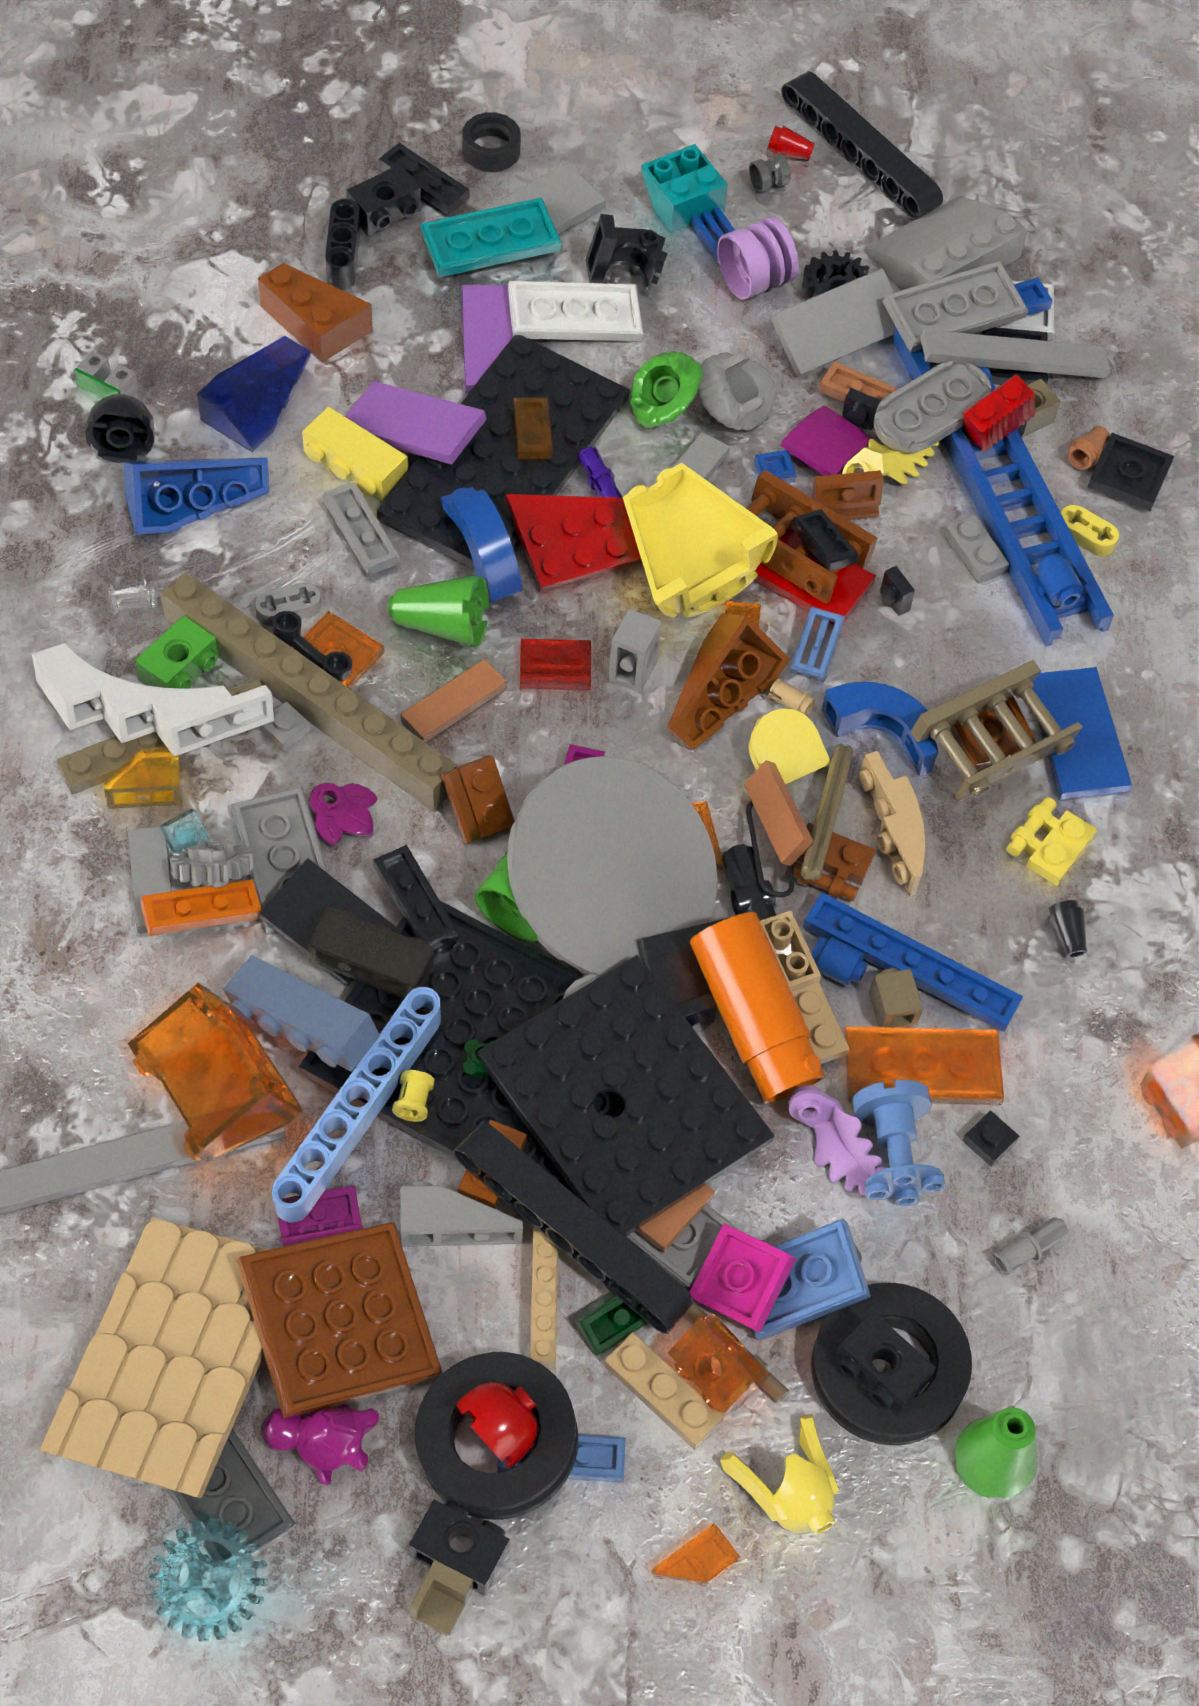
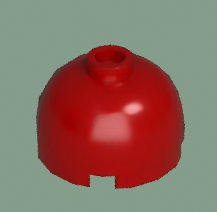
(501, 1419)

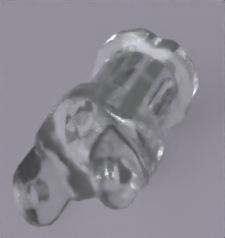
(143, 595)

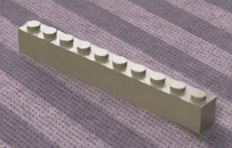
(312, 692)

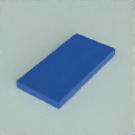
(1096, 760)

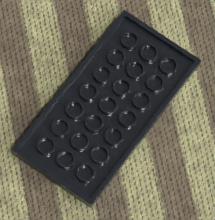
(579, 413)

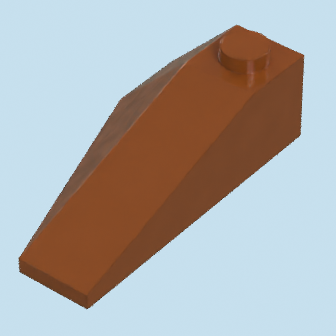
(727, 673)

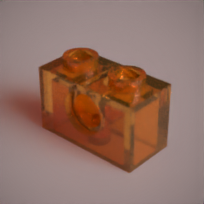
(740, 1369)

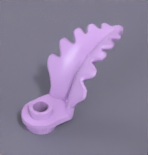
(835, 1137)

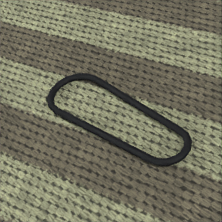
(758, 863)

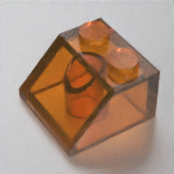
(1174, 1091)

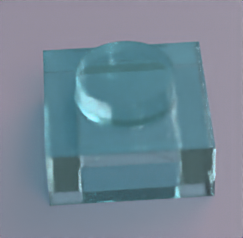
(184, 831)

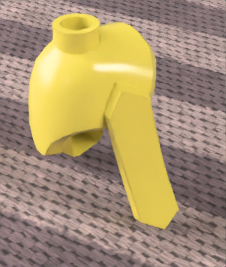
(806, 1492)

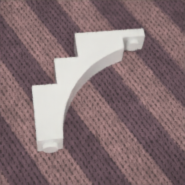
(179, 716)

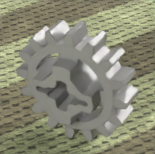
(211, 863)

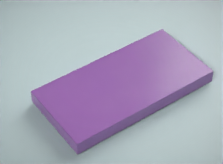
(485, 328)
(416, 421)

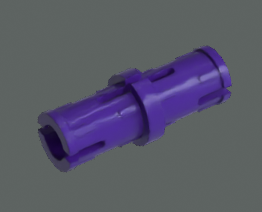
(600, 477)

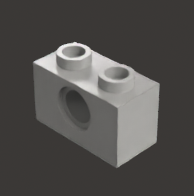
(634, 650)

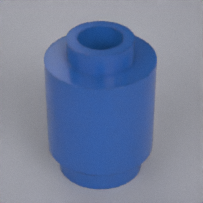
(1059, 580)
(839, 961)

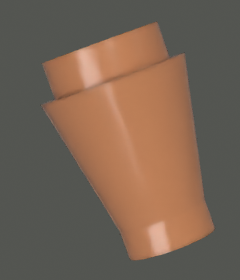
(1087, 449)

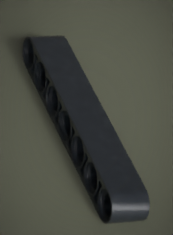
(862, 145)
(574, 1227)

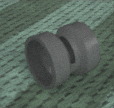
(769, 172)

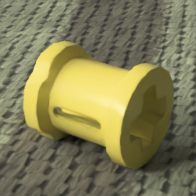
(413, 1095)

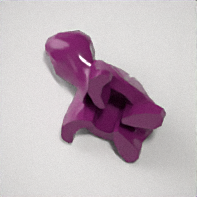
(323, 1437)

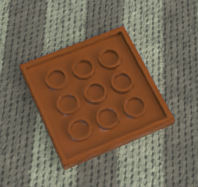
(339, 1319)

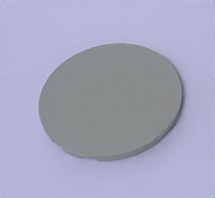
(609, 860)

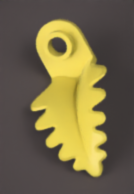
(889, 461)

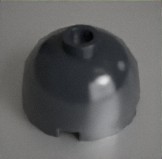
(120, 428)

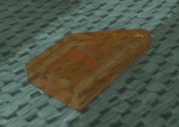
(699, 1559)

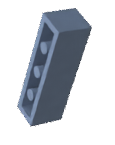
(301, 1013)

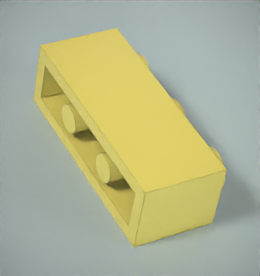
(354, 454)

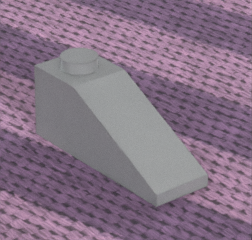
(445, 1218)

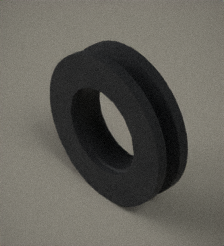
(942, 1338)
(507, 1492)

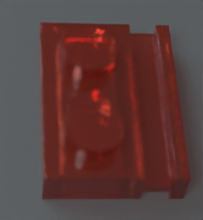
(555, 664)

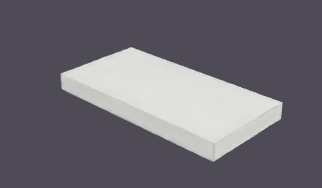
(575, 311)

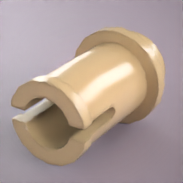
(792, 697)

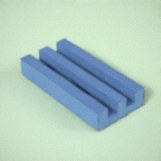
(809, 669)

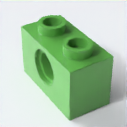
(180, 642)

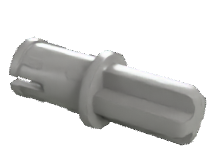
(1030, 1245)

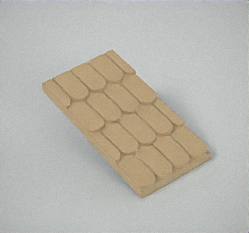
(164, 1364)

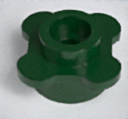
(473, 1065)

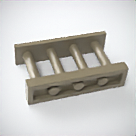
(993, 696)

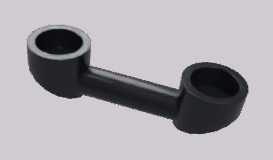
(288, 629)

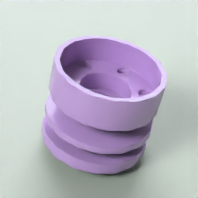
(757, 257)

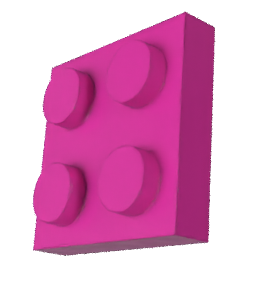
(742, 1277)

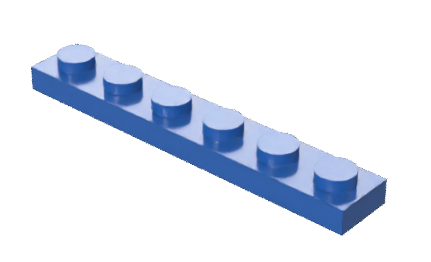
(930, 969)

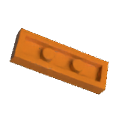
(200, 907)

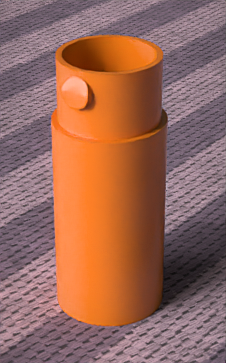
(757, 1006)

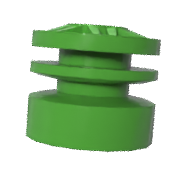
(498, 904)

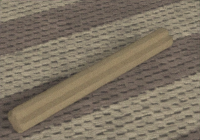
(827, 812)

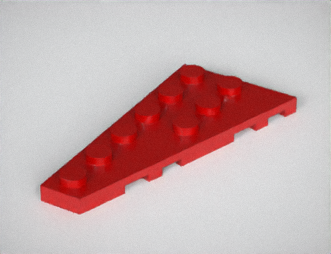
(572, 536)

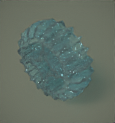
(177, 1597)

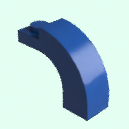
(486, 540)
(880, 708)

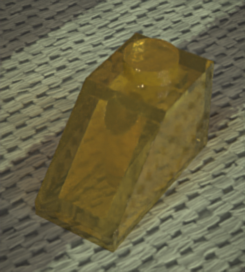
(146, 781)

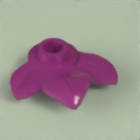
(346, 815)

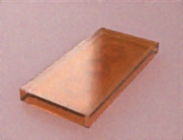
(952, 1063)

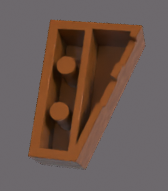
(314, 311)

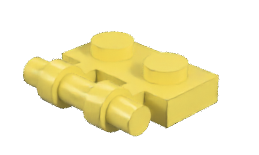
(1059, 849)

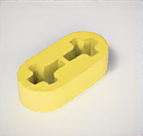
(1090, 529)

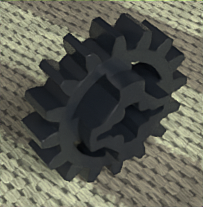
(831, 272)

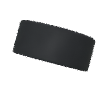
(491, 125)

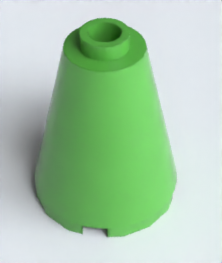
(444, 609)
(998, 1453)

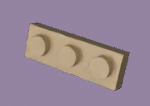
(663, 1390)

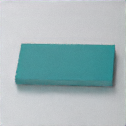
(490, 237)

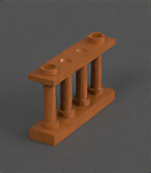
(794, 565)

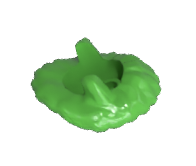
(664, 388)

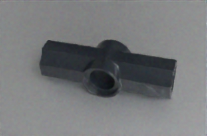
(744, 883)

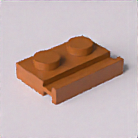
(850, 494)
(478, 799)

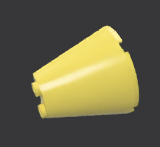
(695, 541)

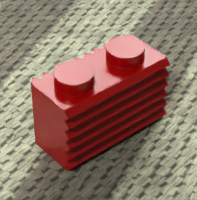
(999, 413)

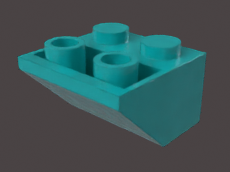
(683, 187)

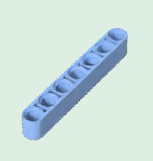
(353, 1119)

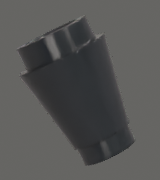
(1069, 927)

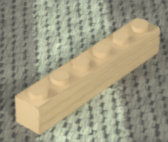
(544, 1300)

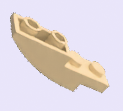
(902, 824)
(804, 983)

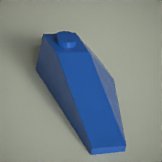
(178, 492)

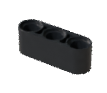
(343, 244)

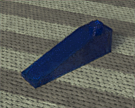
(252, 393)

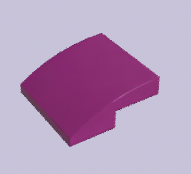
(825, 441)
(332, 1214)

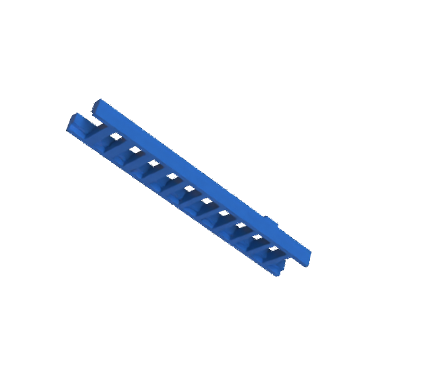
(1006, 533)

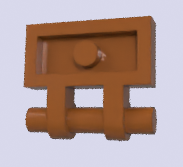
(844, 859)

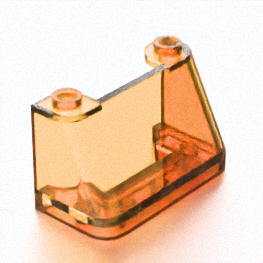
(214, 1074)

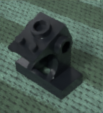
(625, 246)

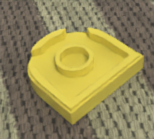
(789, 742)

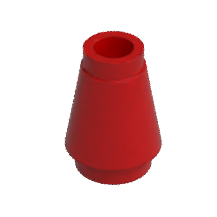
(790, 144)

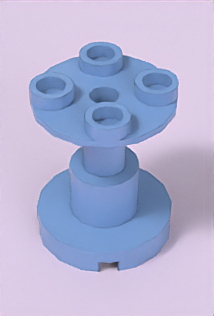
(894, 1116)

